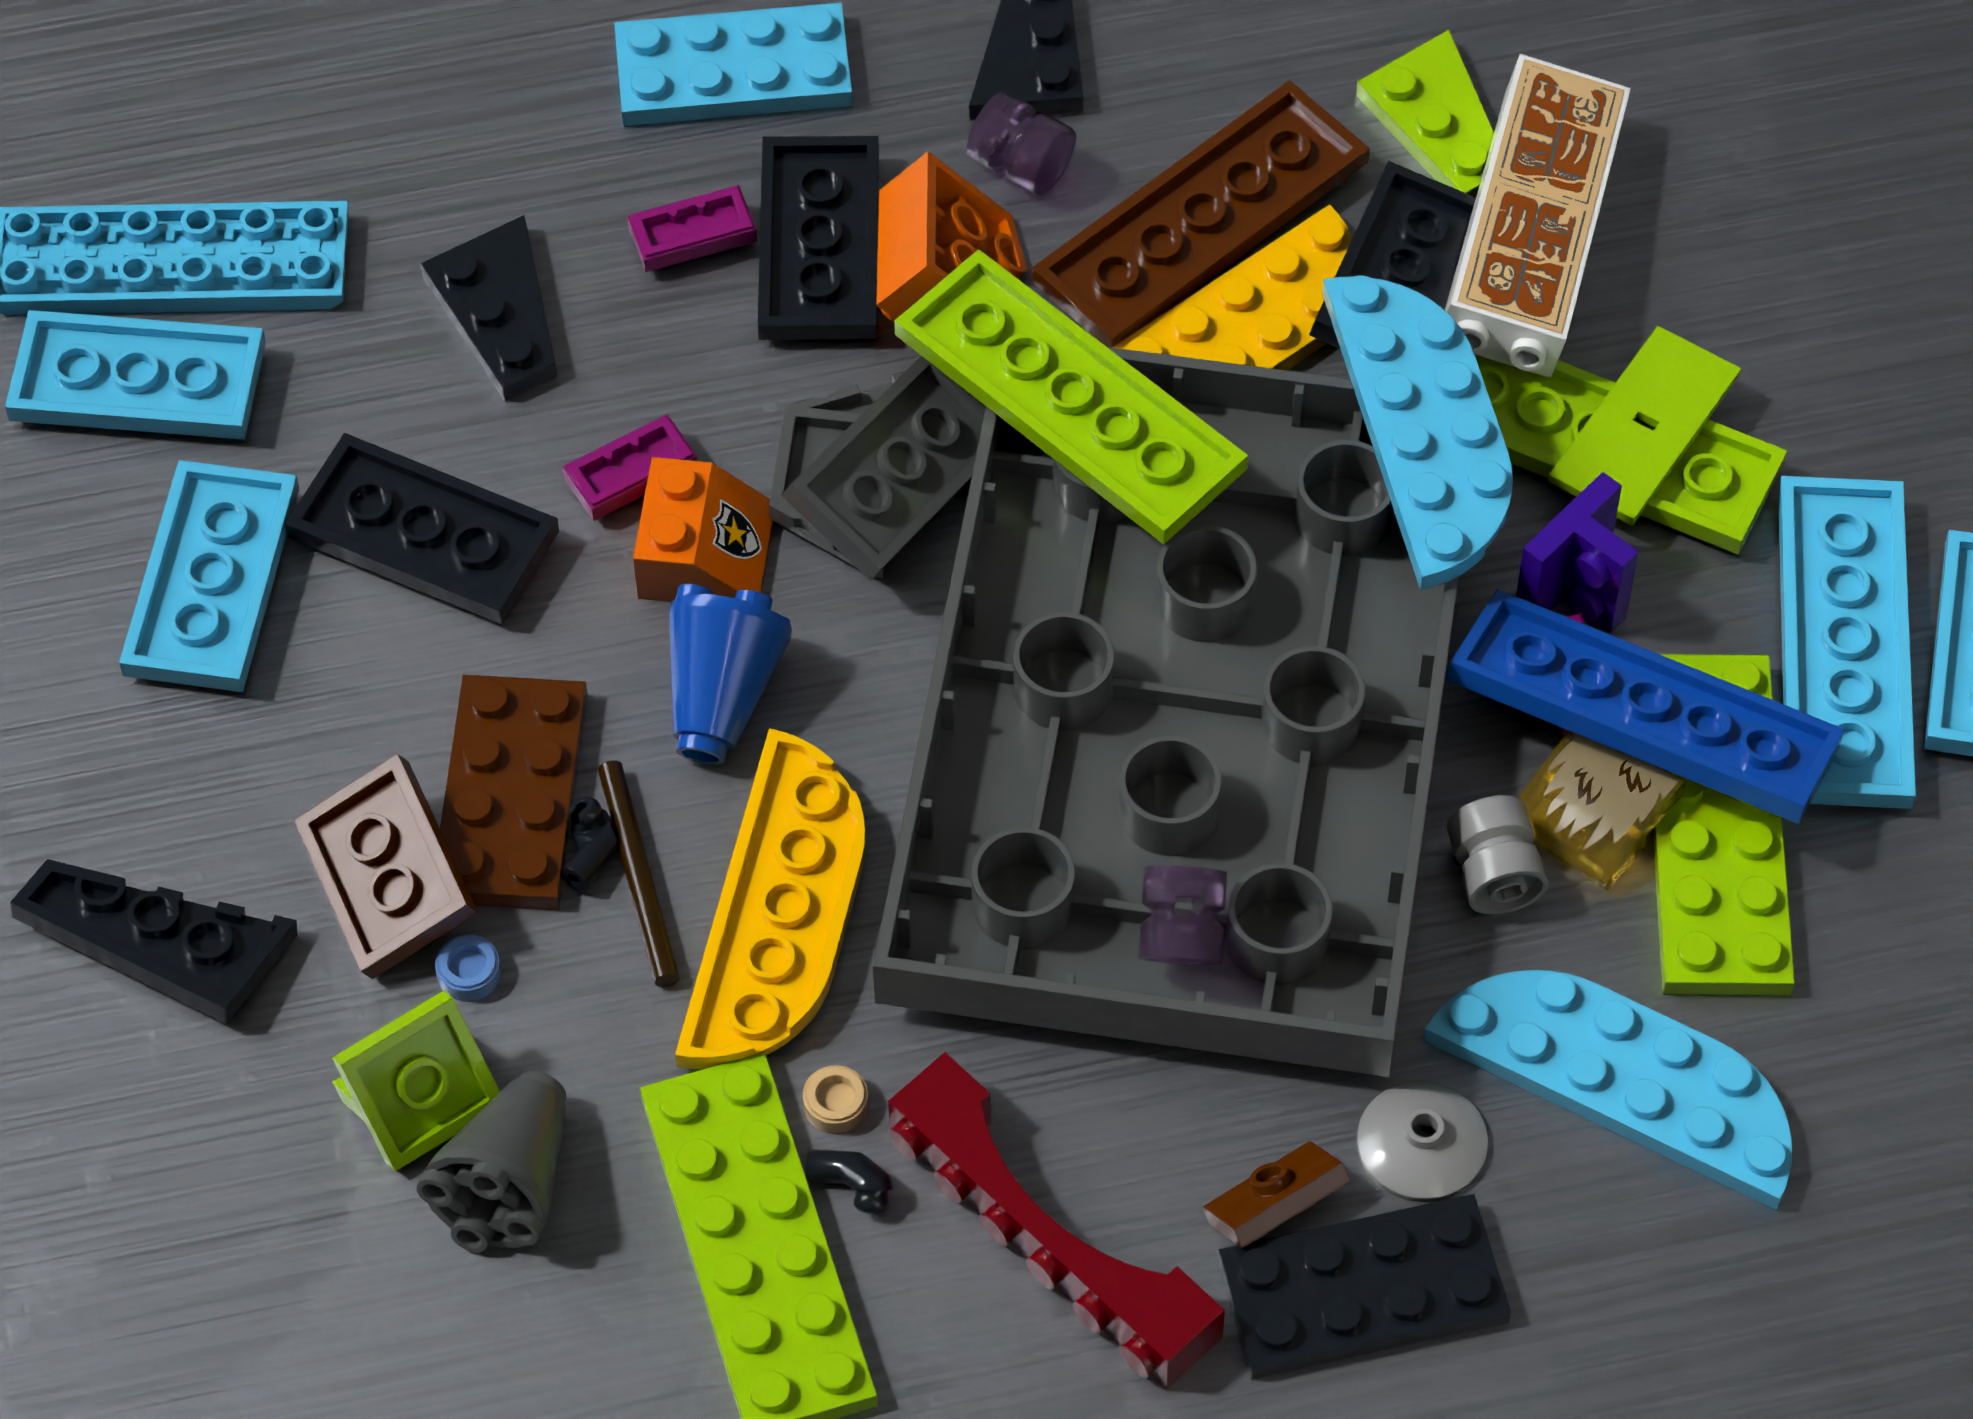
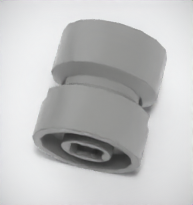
(1497, 854)

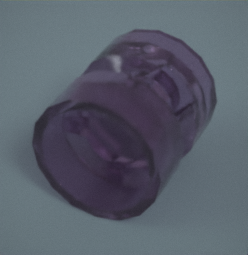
(1026, 146)
(1183, 938)

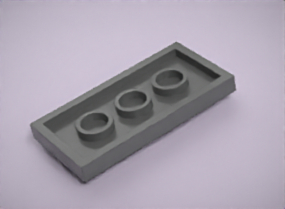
(892, 467)

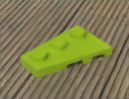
(1433, 112)

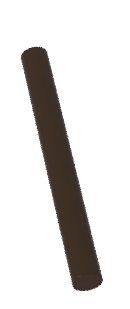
(638, 874)

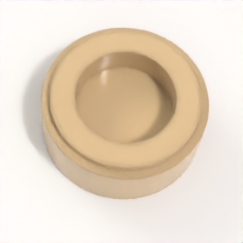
(835, 1099)

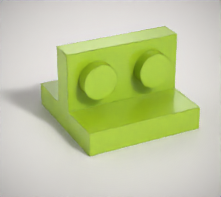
(416, 1080)

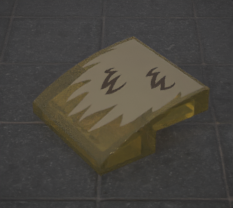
(1597, 806)

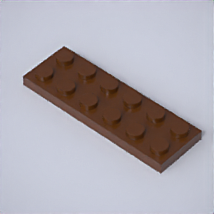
(1200, 215)

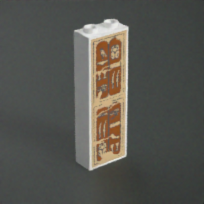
(1536, 214)

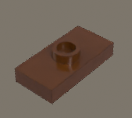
(1276, 1194)

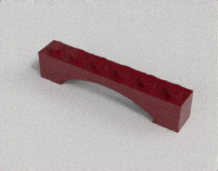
(1152, 1315)

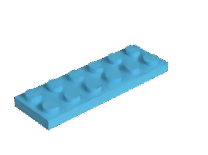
(1849, 631)

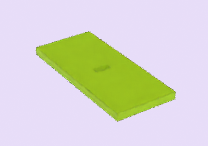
(1665, 386)

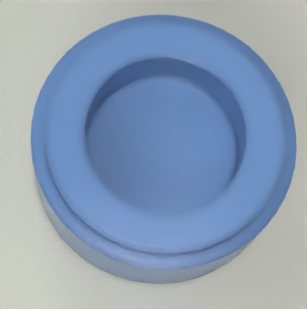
(468, 967)

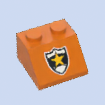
(700, 531)

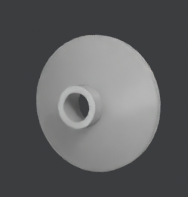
(1417, 1165)

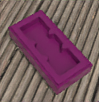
(692, 228)
(621, 468)

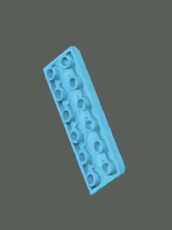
(173, 257)

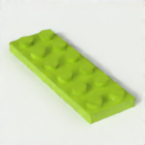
(1071, 396)
(1708, 494)
(1723, 877)
(757, 1244)

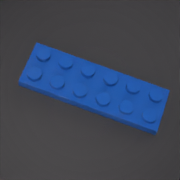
(1646, 705)

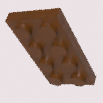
(513, 787)

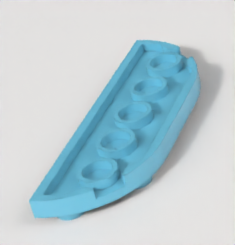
(1425, 422)
(1625, 1073)

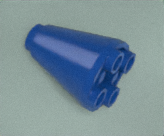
(720, 666)

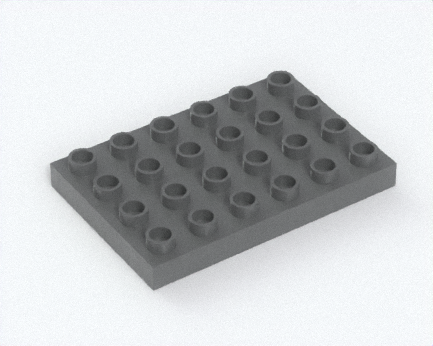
(1183, 703)

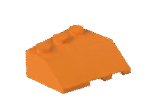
(930, 227)

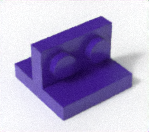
(1582, 559)

